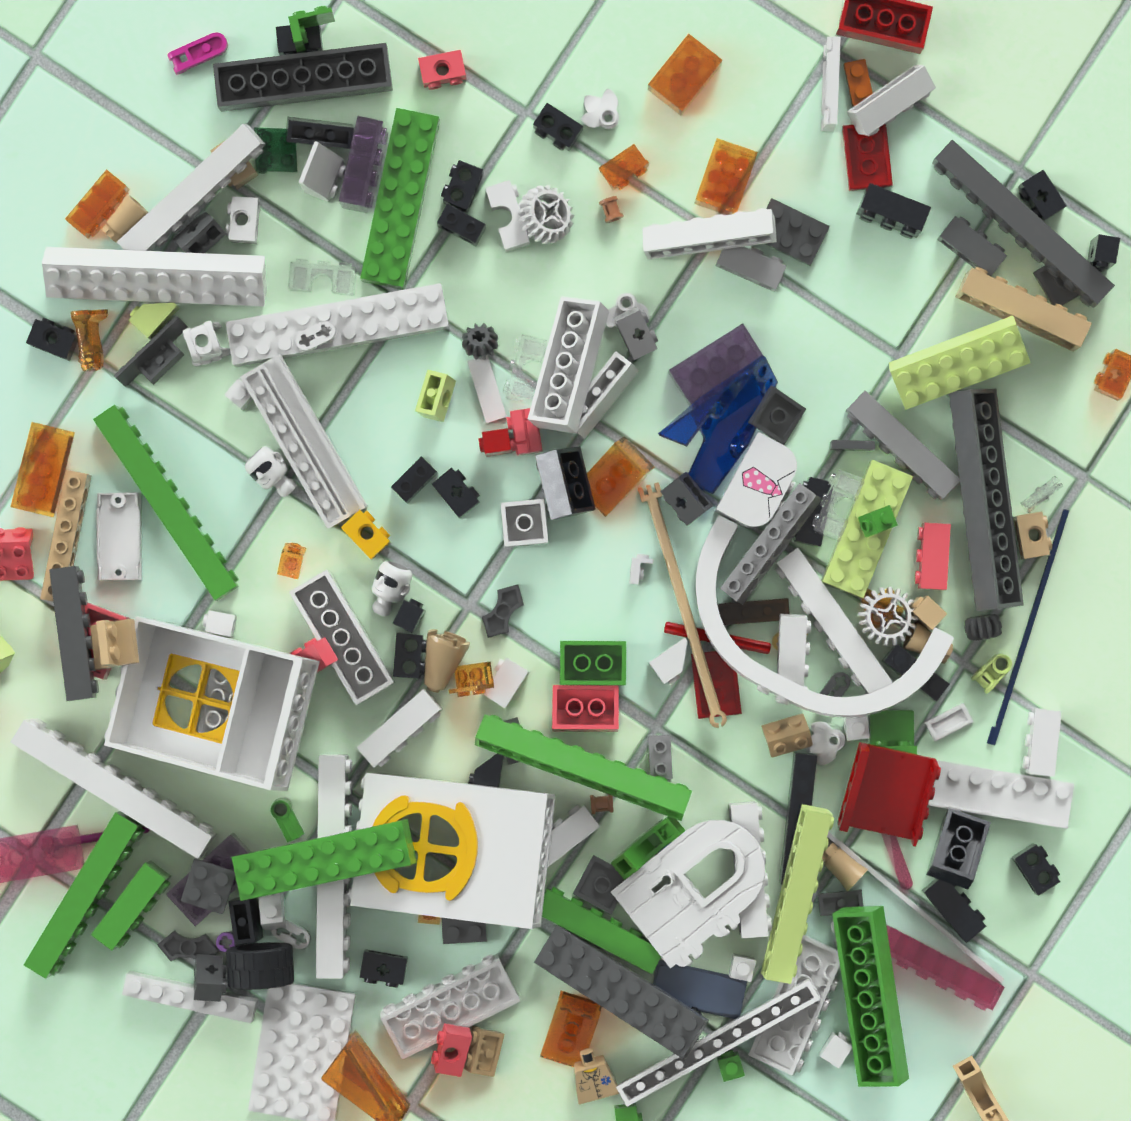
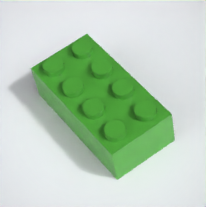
(131, 905)

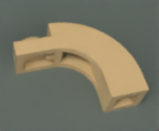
(978, 1090)

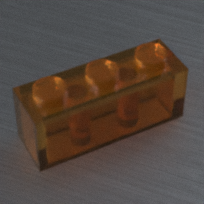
(97, 204)

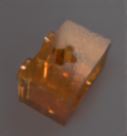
(1116, 386)

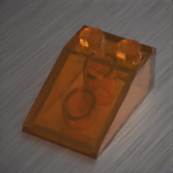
(617, 475)
(570, 1028)

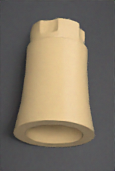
(124, 218)
(918, 640)
(843, 866)

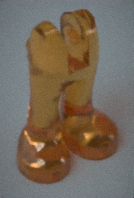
(88, 337)

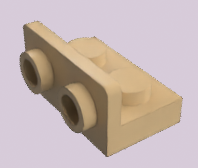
(484, 1051)

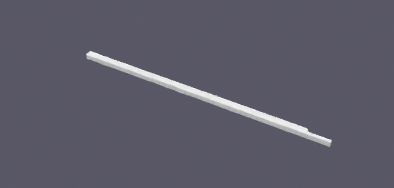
(916, 908)

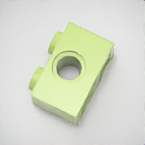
(435, 395)

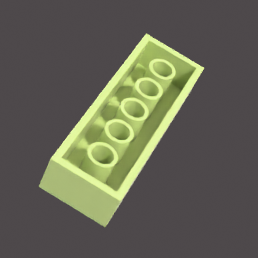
(959, 362)
(856, 555)

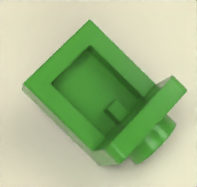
(877, 521)

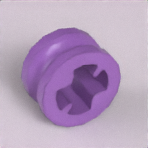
(221, 947)

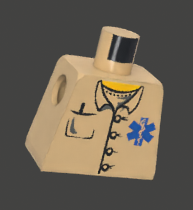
(593, 1078)

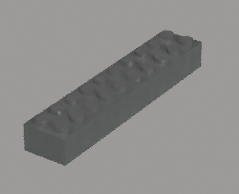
(986, 499)

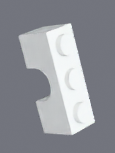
(504, 196)

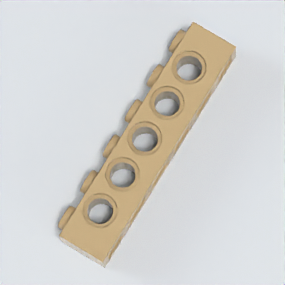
(67, 526)

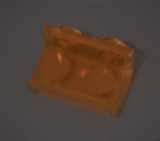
(624, 167)
(473, 678)

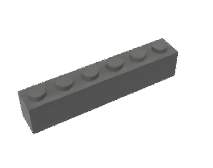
(73, 633)

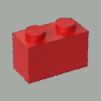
(495, 442)

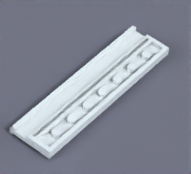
(303, 441)
(1003, 794)

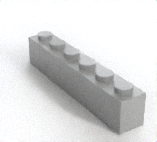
(902, 445)

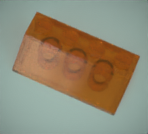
(42, 469)

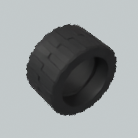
(260, 966)

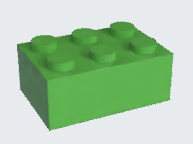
(592, 662)

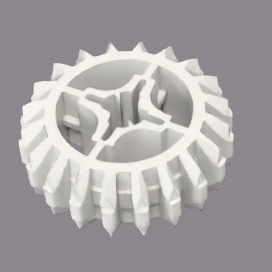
(556, 216)
(883, 624)

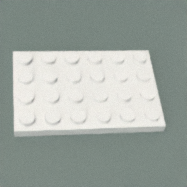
(297, 1044)

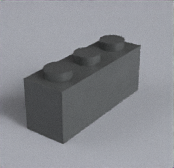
(972, 245)

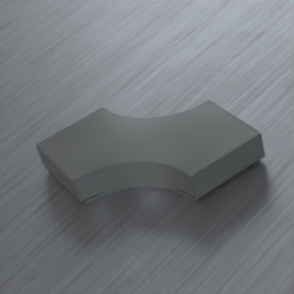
(497, 620)
(178, 946)

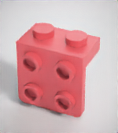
(16, 554)

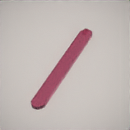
(898, 861)

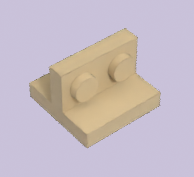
(114, 643)

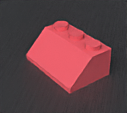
(585, 708)

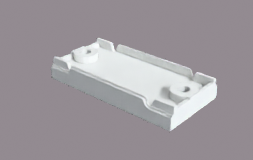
(830, 84)
(119, 536)

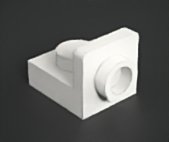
(636, 571)

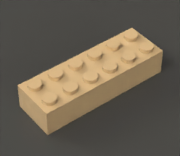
(1028, 311)

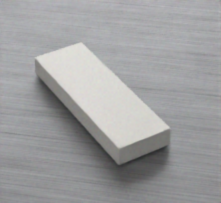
(487, 389)

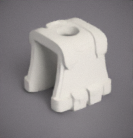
(211, 351)

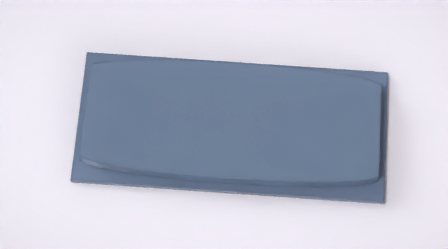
(702, 988)

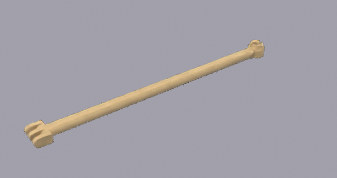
(682, 600)

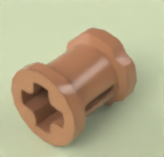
(611, 209)
(601, 803)

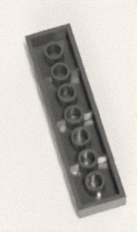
(302, 77)
(621, 991)

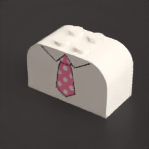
(759, 483)

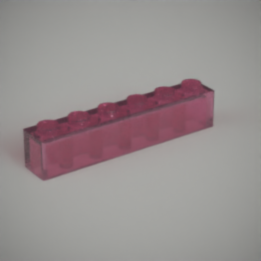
(943, 969)

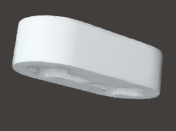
(318, 341)
(287, 938)

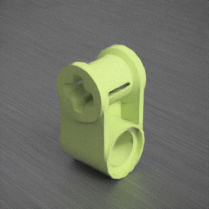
(991, 673)

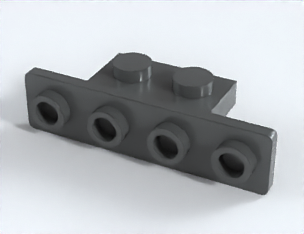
(156, 356)

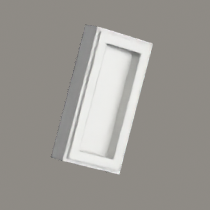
(948, 722)

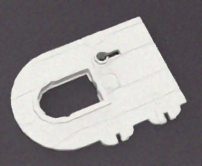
(678, 915)

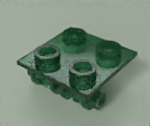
(277, 153)

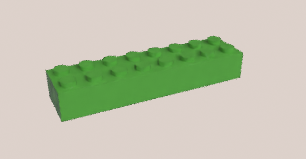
(400, 199)
(324, 859)
(84, 894)
(870, 996)

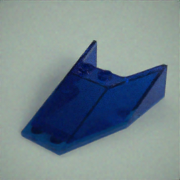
(723, 422)

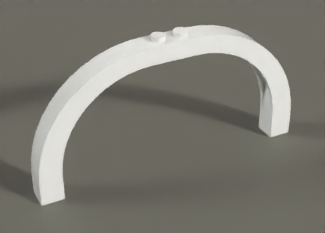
(786, 690)

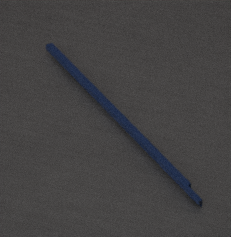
(994, 732)

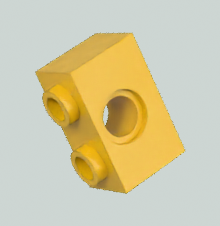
(354, 529)

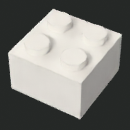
(524, 523)

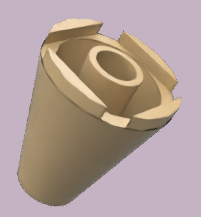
(442, 658)

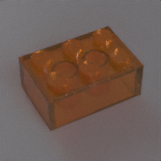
(684, 74)
(725, 177)

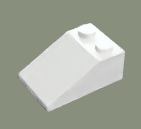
(322, 173)

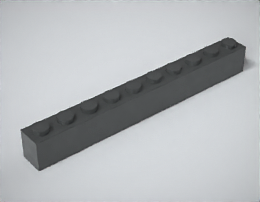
(1022, 224)

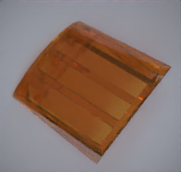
(365, 1082)

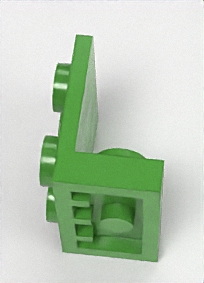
(302, 20)
(893, 730)

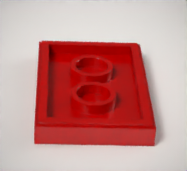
(867, 158)
(725, 685)

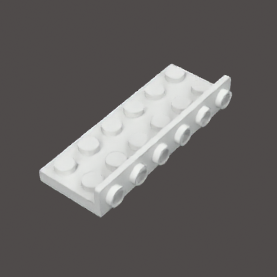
(456, 1000)
(786, 1041)

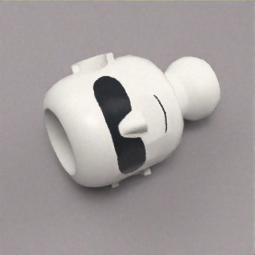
(269, 470)
(390, 586)

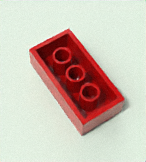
(886, 23)

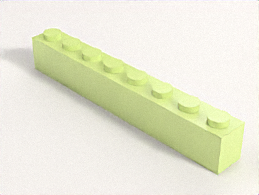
(797, 893)

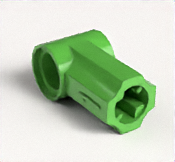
(287, 822)

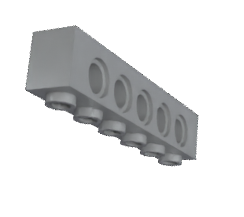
(770, 543)

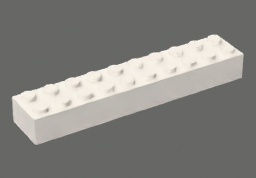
(154, 276)
(355, 321)
(114, 788)
(333, 896)

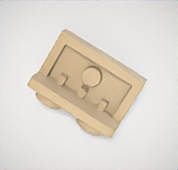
(787, 735)

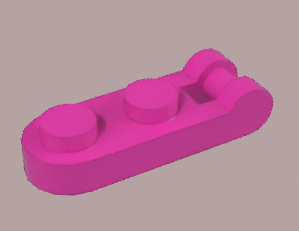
(198, 52)

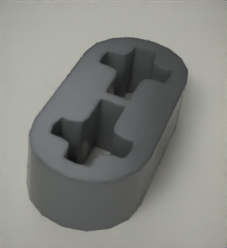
(831, 684)

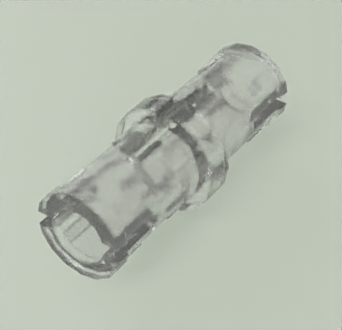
(1041, 494)

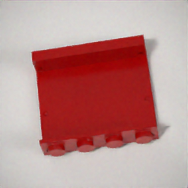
(889, 792)

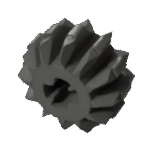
(485, 335)
(983, 627)

